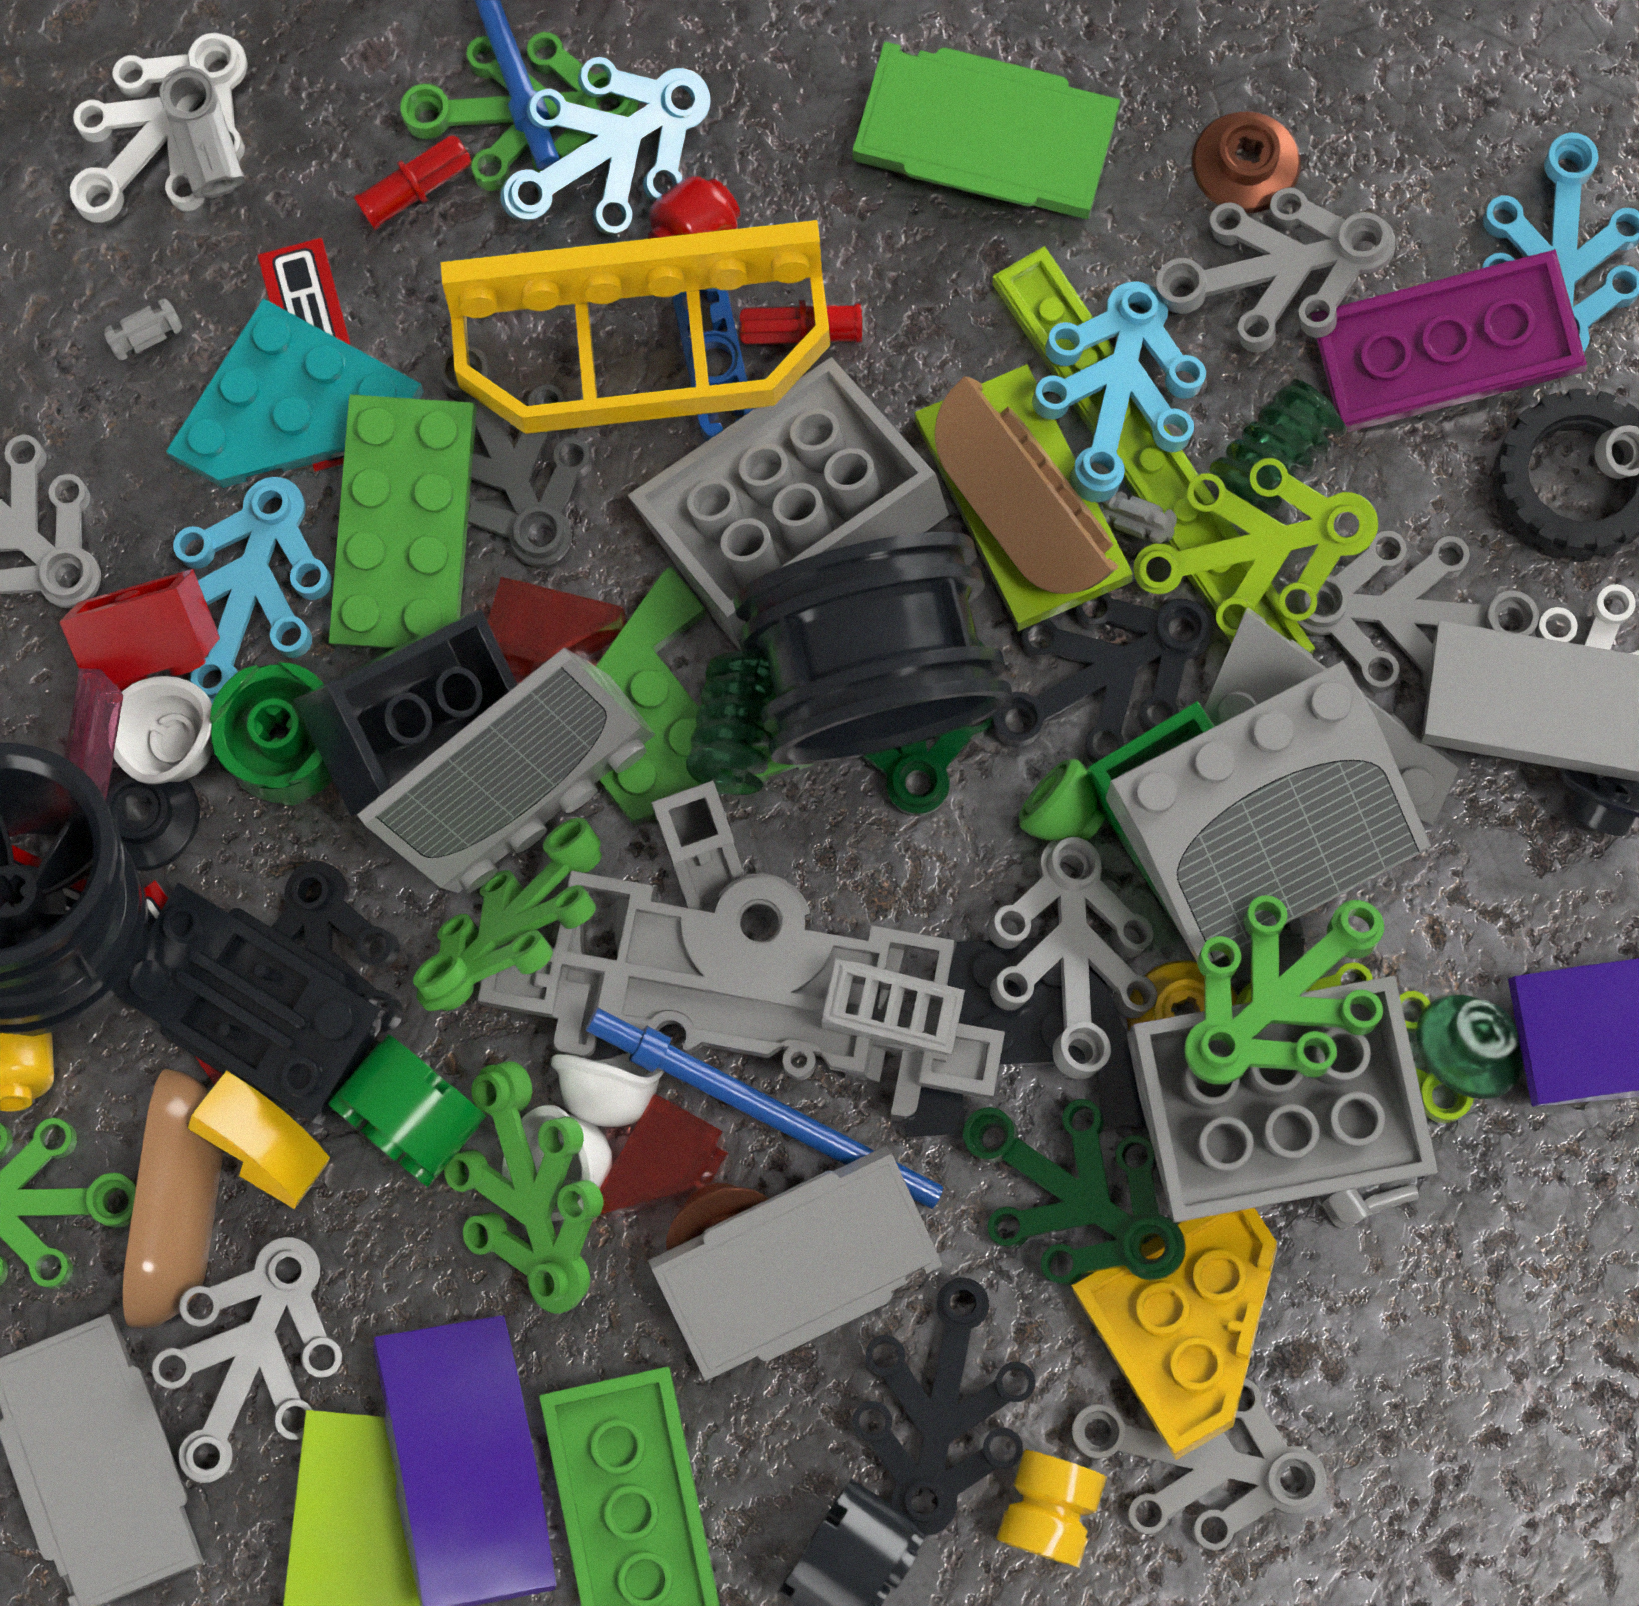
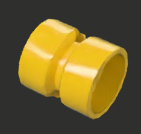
(1051, 1508)

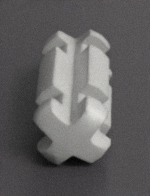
(142, 329)
(1139, 518)

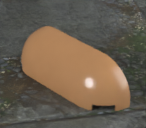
(1020, 493)
(171, 1205)

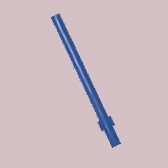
(517, 82)
(653, 1050)

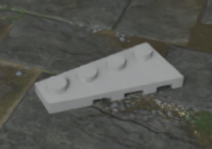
(1267, 663)

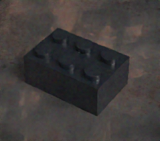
(404, 706)

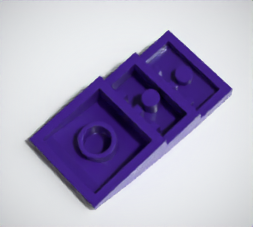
(1579, 1032)
(464, 1464)

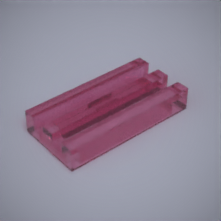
(94, 726)

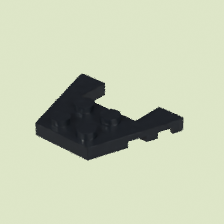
(1029, 1037)

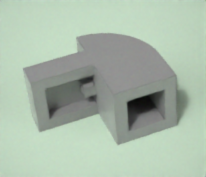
(698, 844)

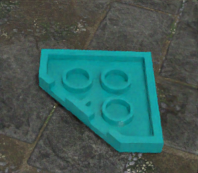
(279, 400)

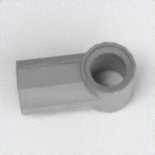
(201, 134)

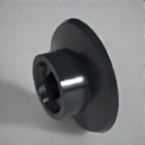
(1603, 801)
(170, 821)

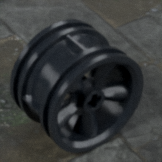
(872, 647)
(55, 959)

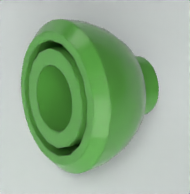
(1062, 805)

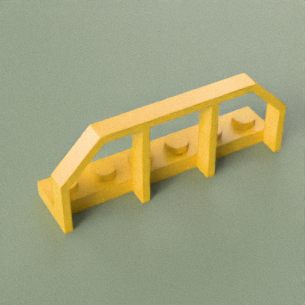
(635, 270)

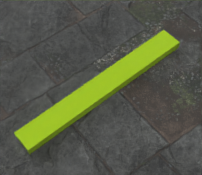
(1042, 298)

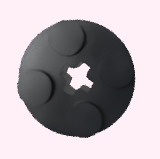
(854, 1553)

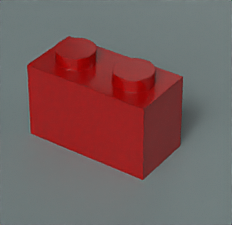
(143, 630)

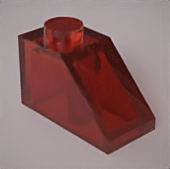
(539, 622)
(662, 1160)

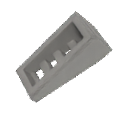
(872, 978)

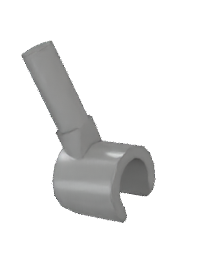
(1349, 1208)

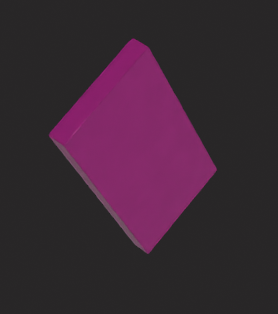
(1451, 341)

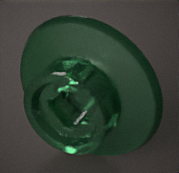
(1457, 1060)

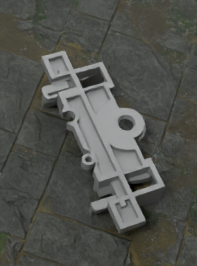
(742, 992)

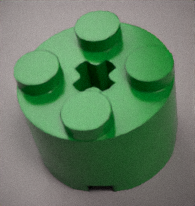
(241, 723)
(407, 1110)

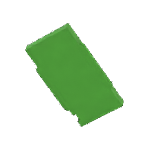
(986, 128)

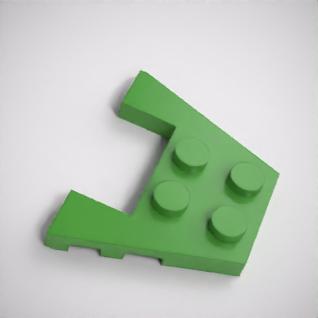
(659, 699)

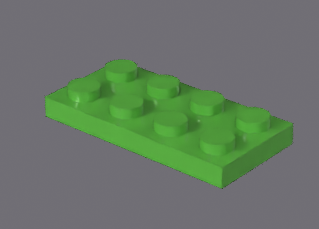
(401, 519)
(629, 1493)

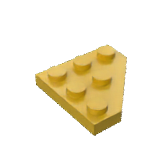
(1190, 1334)

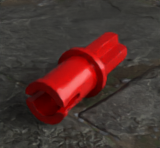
(413, 181)
(793, 323)

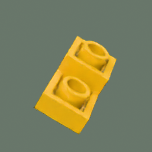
(271, 1145)

